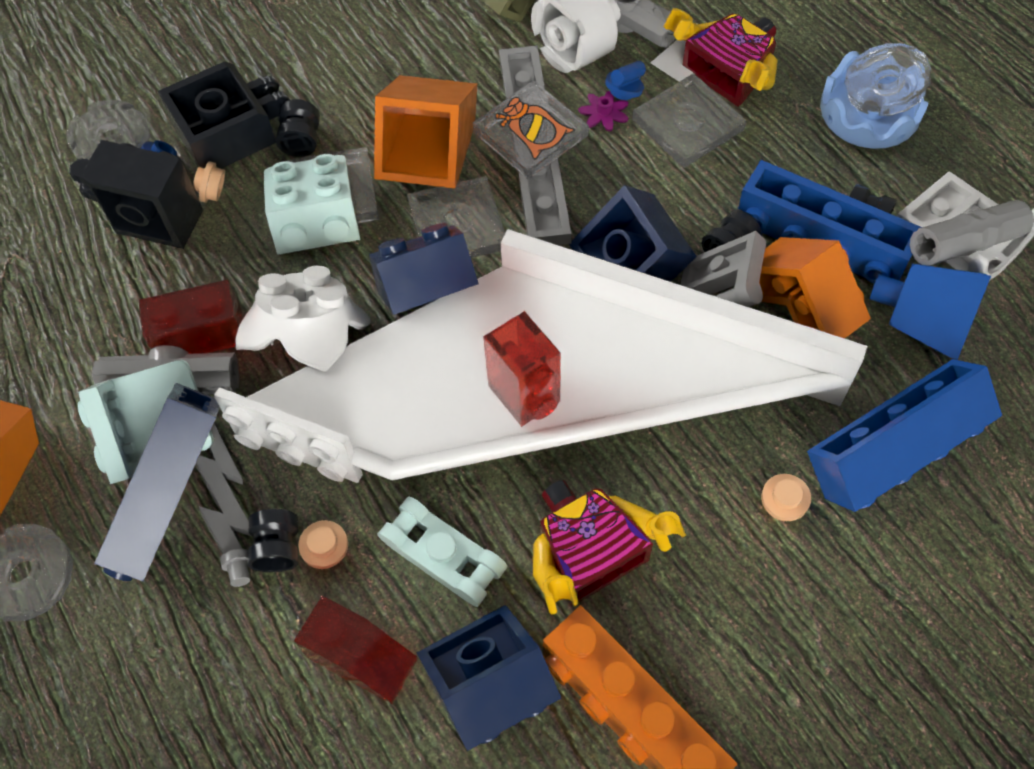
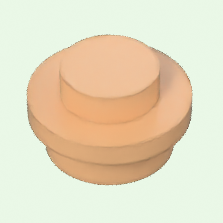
(209, 182)
(786, 497)
(323, 544)

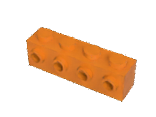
(628, 698)

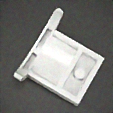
(953, 197)

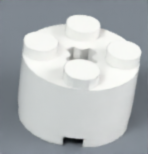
(575, 31)

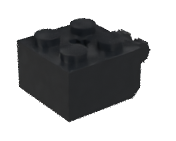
(222, 115)
(140, 192)

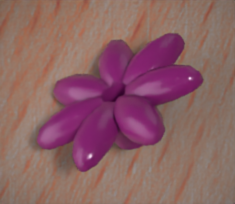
(604, 110)

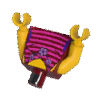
(728, 53)
(593, 542)

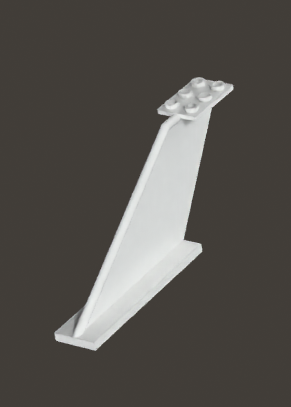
(630, 361)

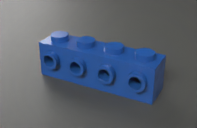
(804, 209)
(905, 434)

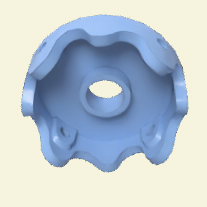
(862, 128)

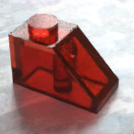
(355, 649)

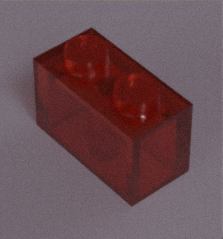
(192, 318)
(523, 369)

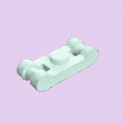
(442, 551)

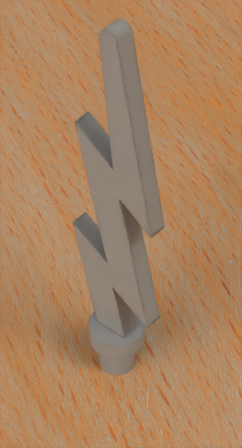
(231, 516)

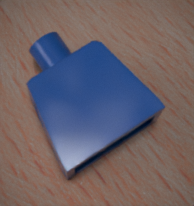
(933, 304)

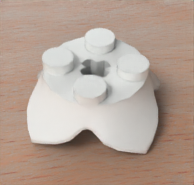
(305, 313)

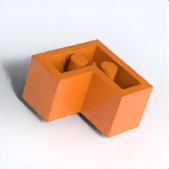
(814, 284)

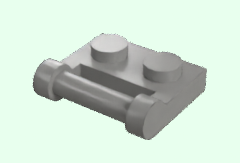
(729, 265)

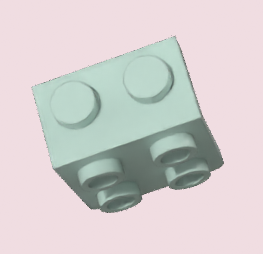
(310, 204)
(125, 414)

